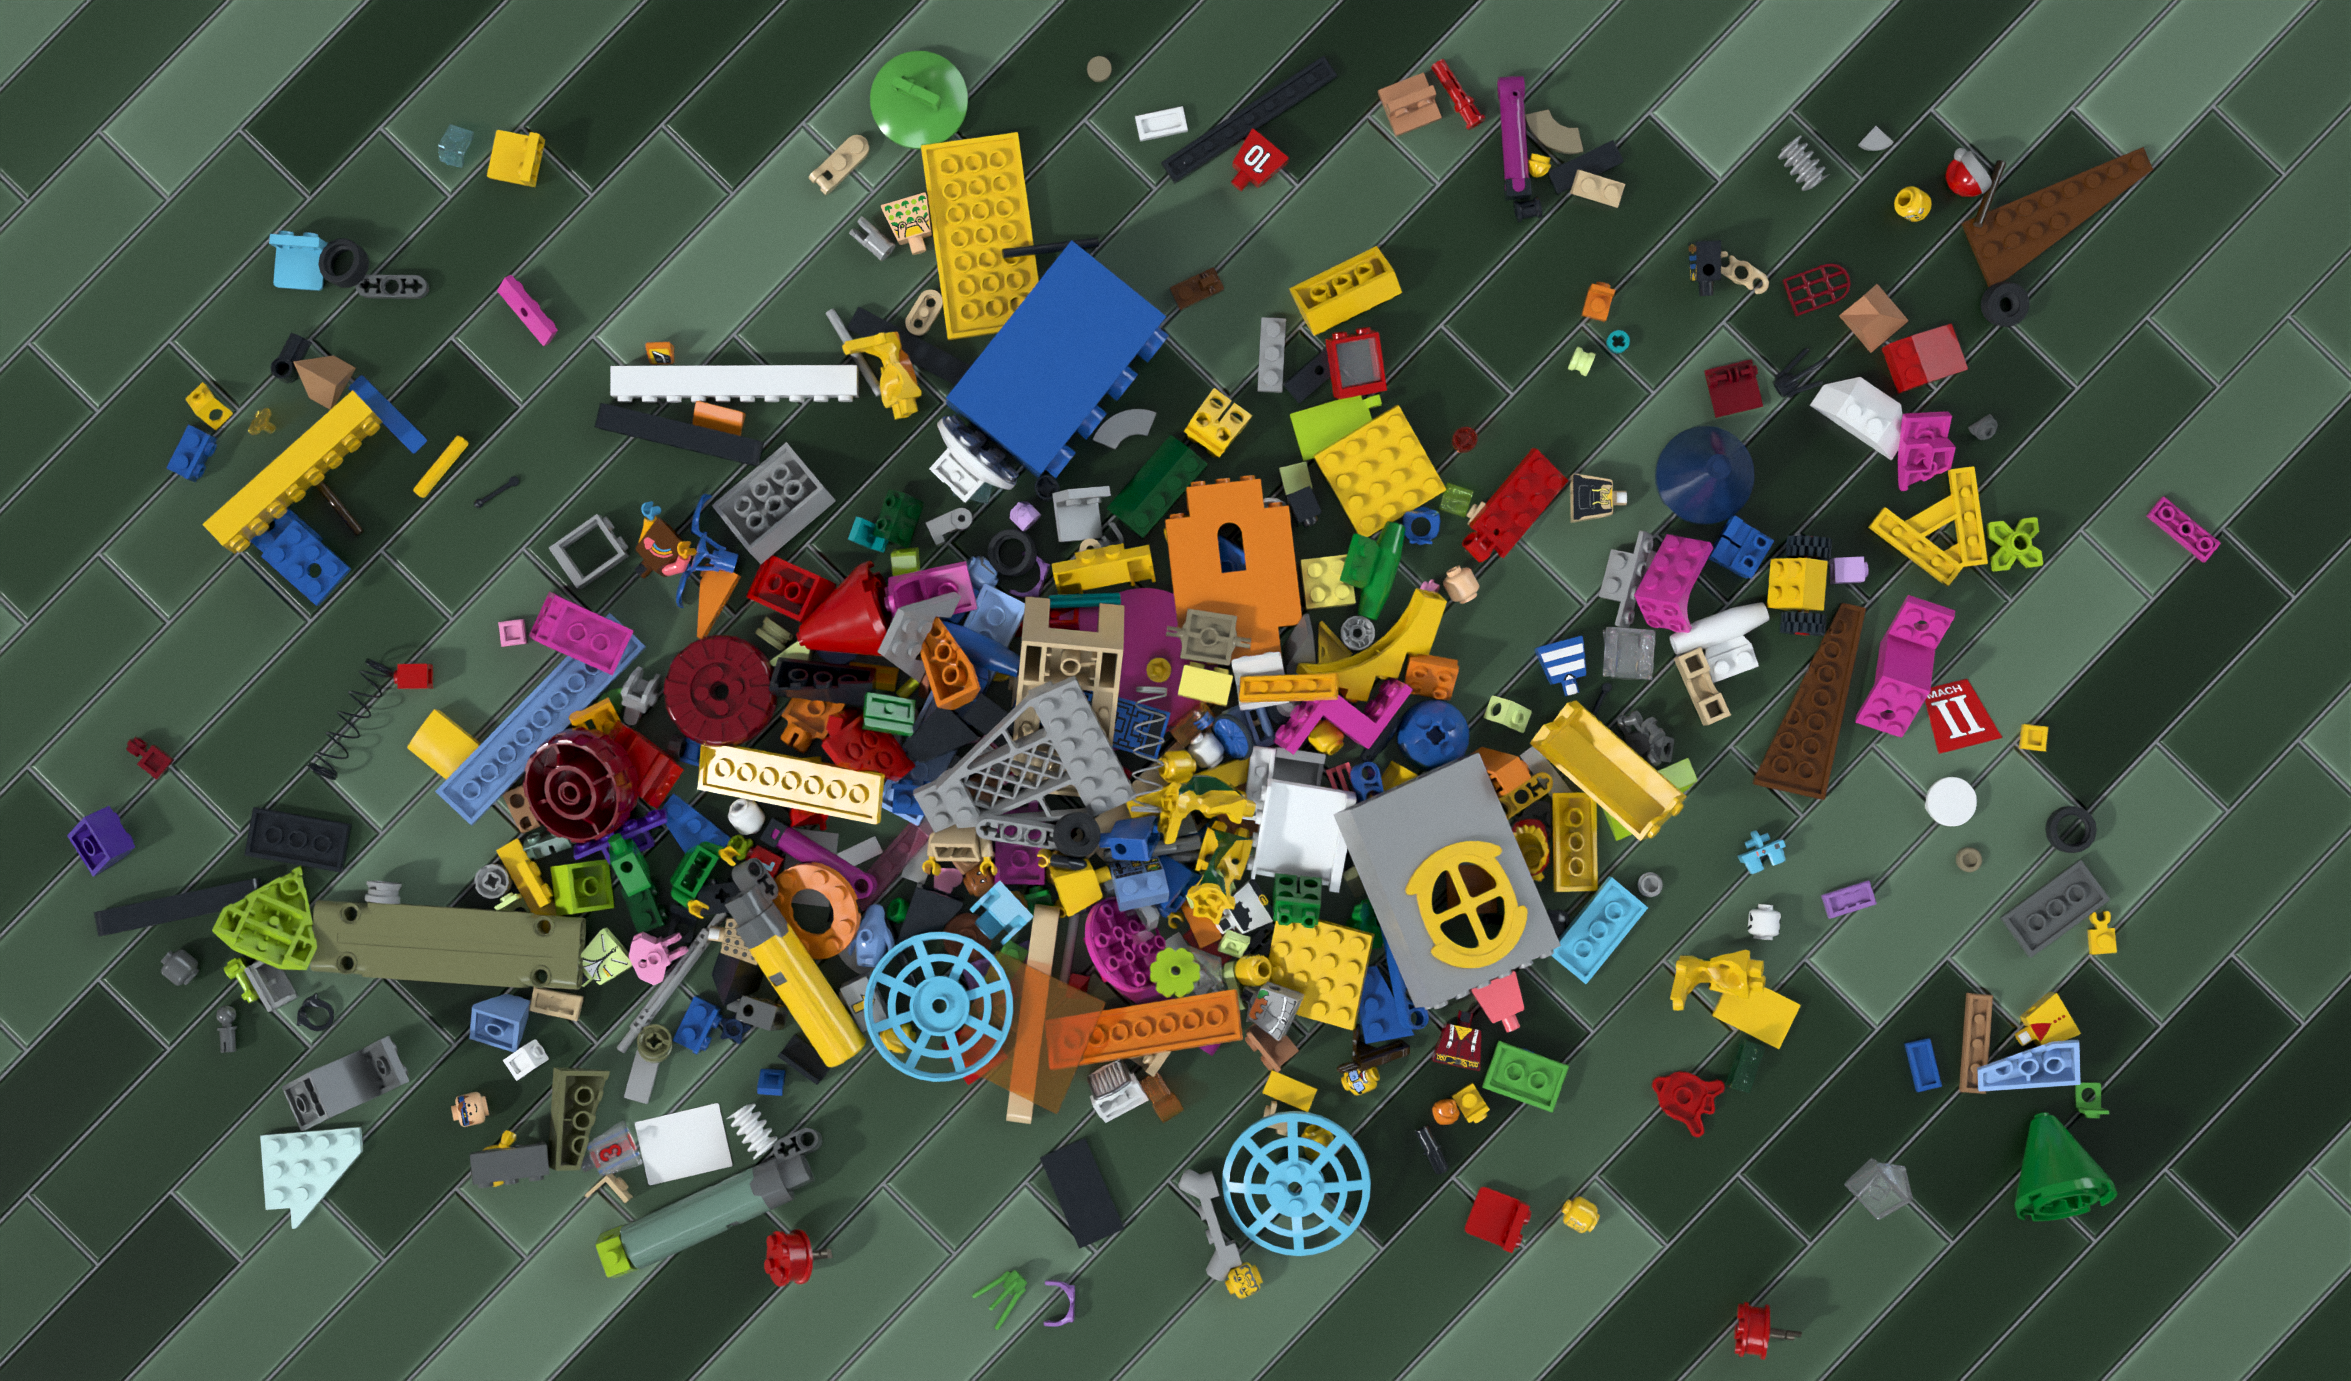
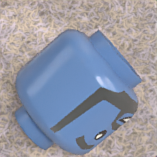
(981, 572)

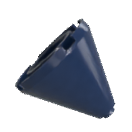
(1704, 475)

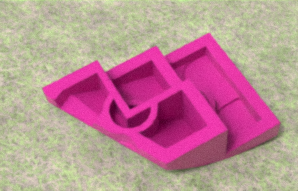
(1924, 447)

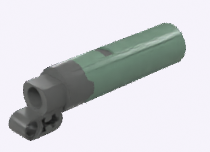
(721, 1205)

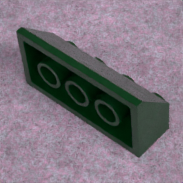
(1157, 487)

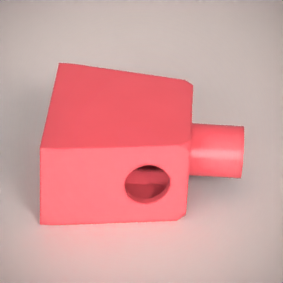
(1501, 1000)

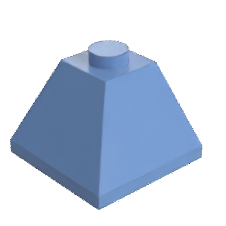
(500, 1021)

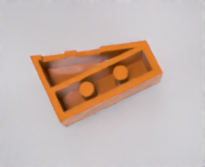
(1504, 770)

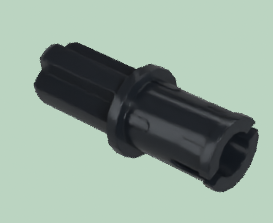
(1432, 1149)

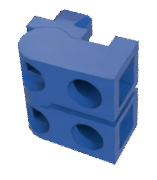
(1752, 547)

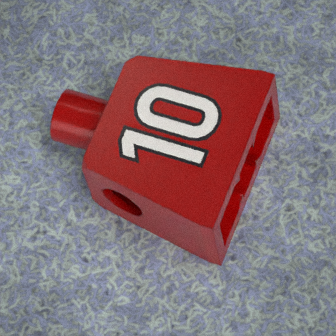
(1257, 161)

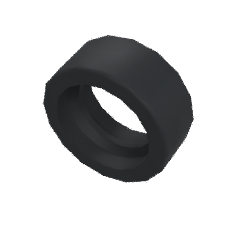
(332, 252)
(994, 551)
(2090, 829)

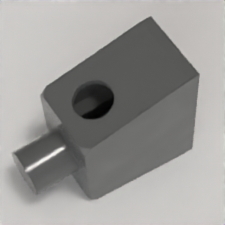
(766, 1013)

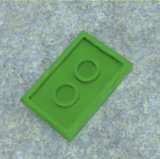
(1525, 1076)

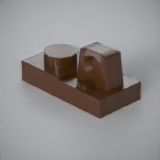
(1196, 288)

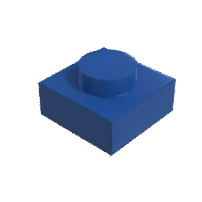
(771, 1082)

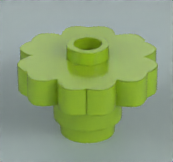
(1180, 962)

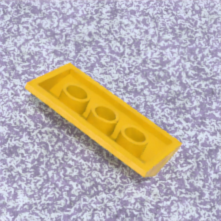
(1574, 842)

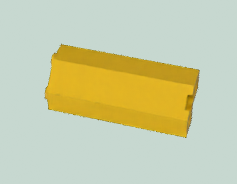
(1609, 771)

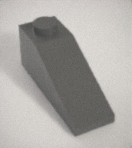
(1299, 646)

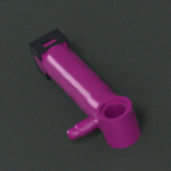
(1514, 141)
(782, 836)

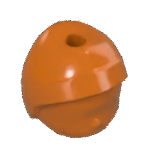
(1445, 1111)

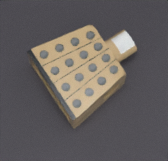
(731, 941)

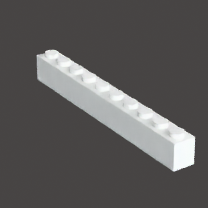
(735, 382)

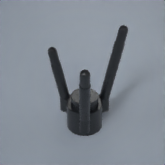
(1786, 384)

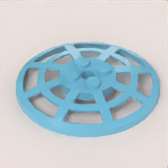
(922, 1006)
(1301, 1171)

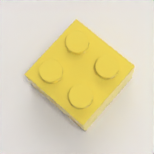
(1322, 583)
(1205, 684)

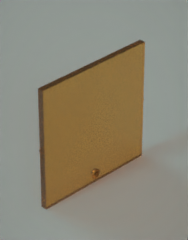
(1045, 1037)

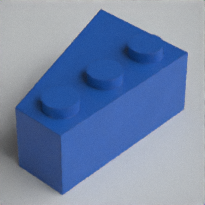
(1378, 1010)

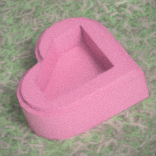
(948, 879)

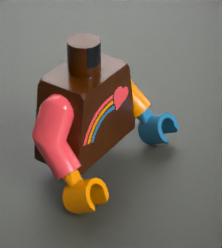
(661, 546)

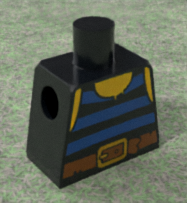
(1702, 254)

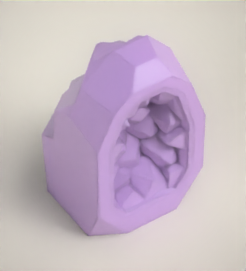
(1024, 515)

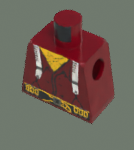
(1459, 1043)

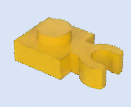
(2101, 938)

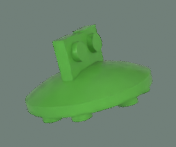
(919, 99)

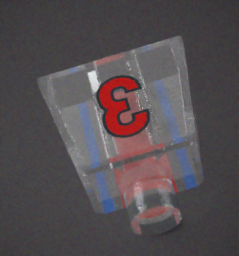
(612, 1151)

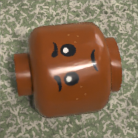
(978, 883)

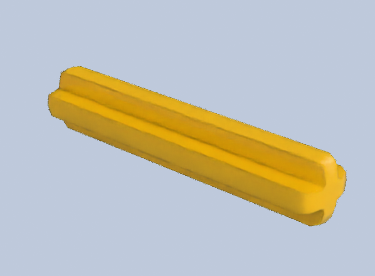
(440, 466)

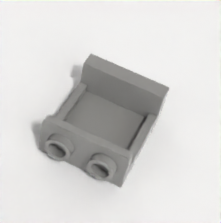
(1299, 768)

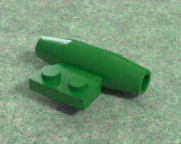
(1374, 567)

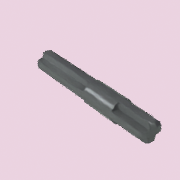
(1180, 845)

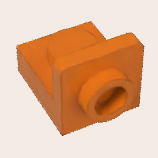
(1598, 301)

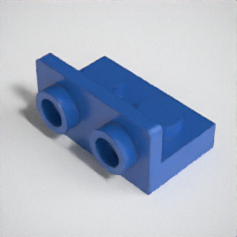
(192, 453)
(903, 798)
(698, 1024)

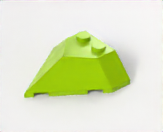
(272, 924)

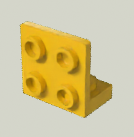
(516, 158)

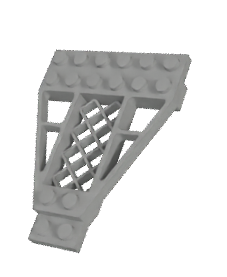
(1068, 728)

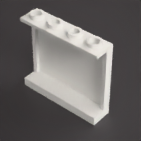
(1300, 832)

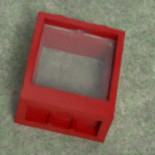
(1356, 363)

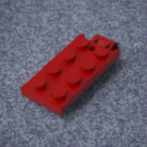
(1514, 507)

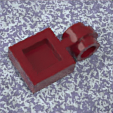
(153, 761)

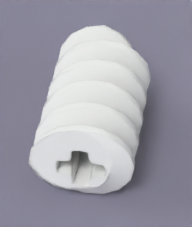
(753, 1130)

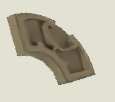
(1552, 134)

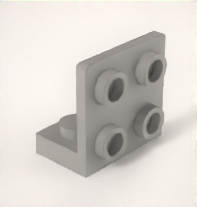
(1079, 513)

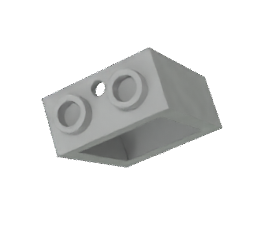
(570, 567)

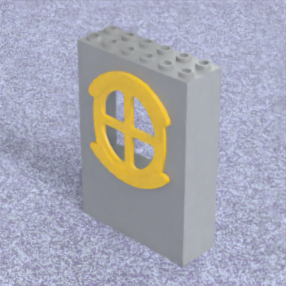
(1401, 848)

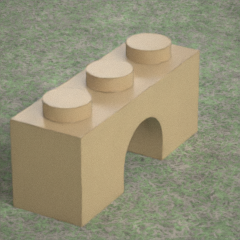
(1705, 697)

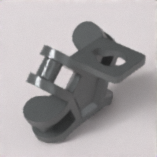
(1646, 745)

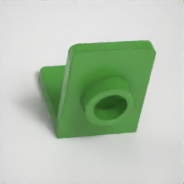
(2093, 1108)

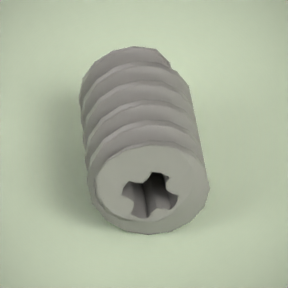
(1802, 164)

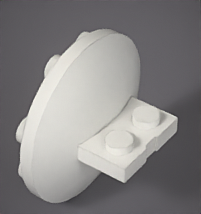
(966, 464)

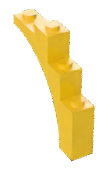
(1384, 659)

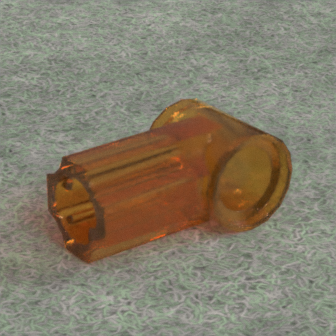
(1164, 1101)

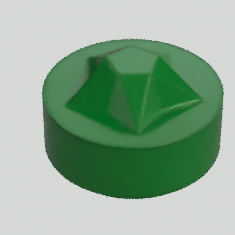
(897, 910)

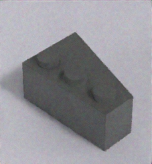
(509, 1164)

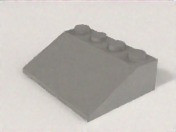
(773, 503)

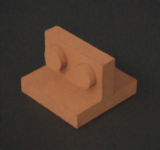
(1410, 104)

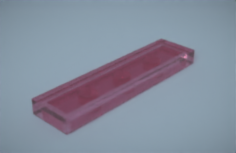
(892, 862)

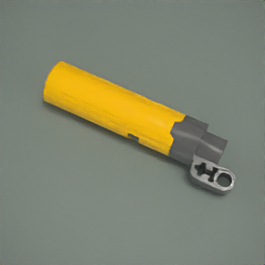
(791, 966)

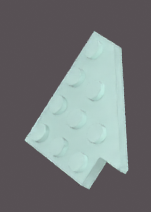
(305, 1167)

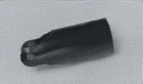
(1382, 740)

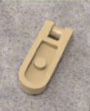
(841, 163)

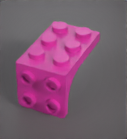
(1669, 581)
(930, 583)

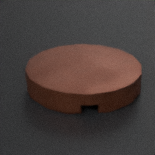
(965, 925)

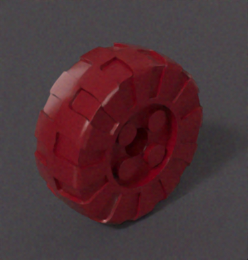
(693, 687)
(581, 784)

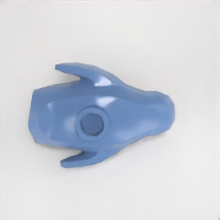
(872, 938)

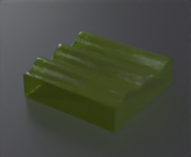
(1455, 500)

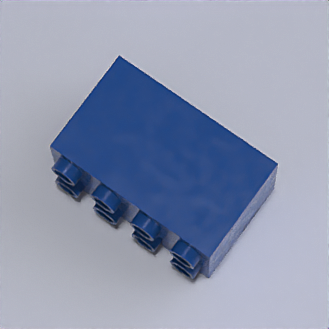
(1058, 362)

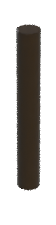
(1989, 194)
(339, 508)

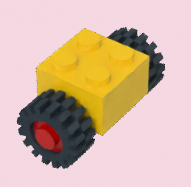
(1800, 585)

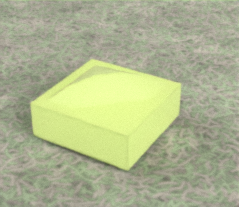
(1234, 944)

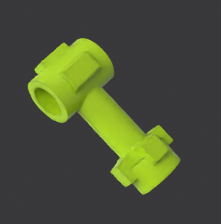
(236, 969)

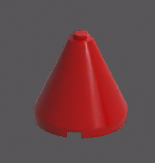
(851, 617)

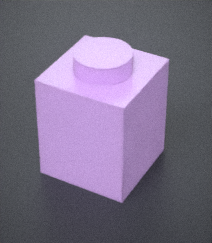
(1848, 570)

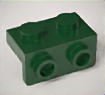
(898, 518)

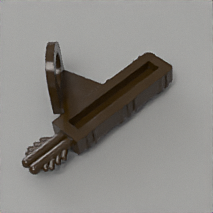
(1368, 1056)

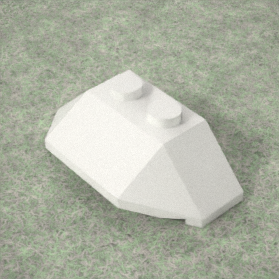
(1862, 412)

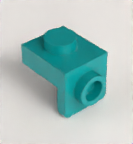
(862, 534)

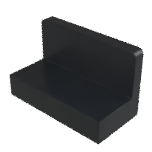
(804, 1059)

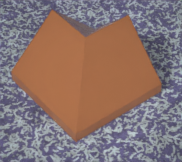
(1873, 318)

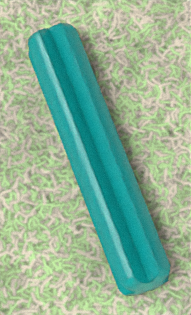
(1083, 600)

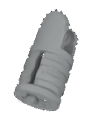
(875, 241)

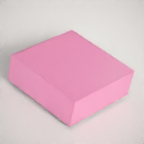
(512, 633)

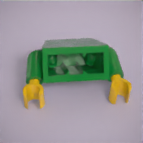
(693, 872)

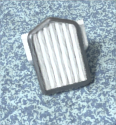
(1115, 1090)

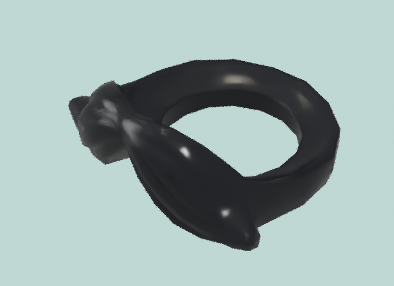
(314, 1001)

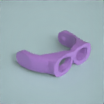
(1036, 591)
(1070, 1291)

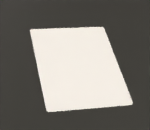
(683, 1144)

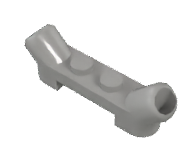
(1226, 1254)

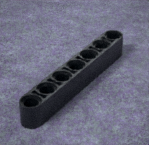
(679, 434)
(172, 907)

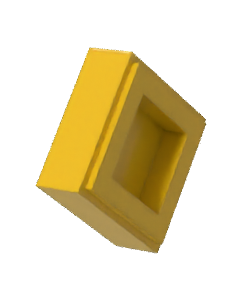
(2033, 737)

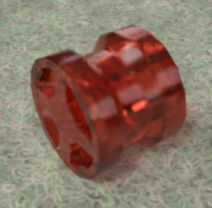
(1466, 435)

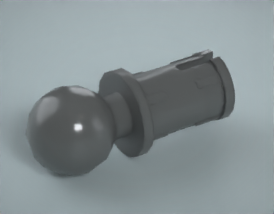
(226, 1015)

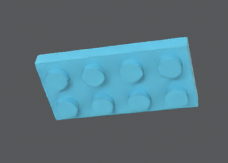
(1598, 929)

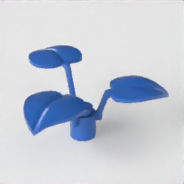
(720, 559)

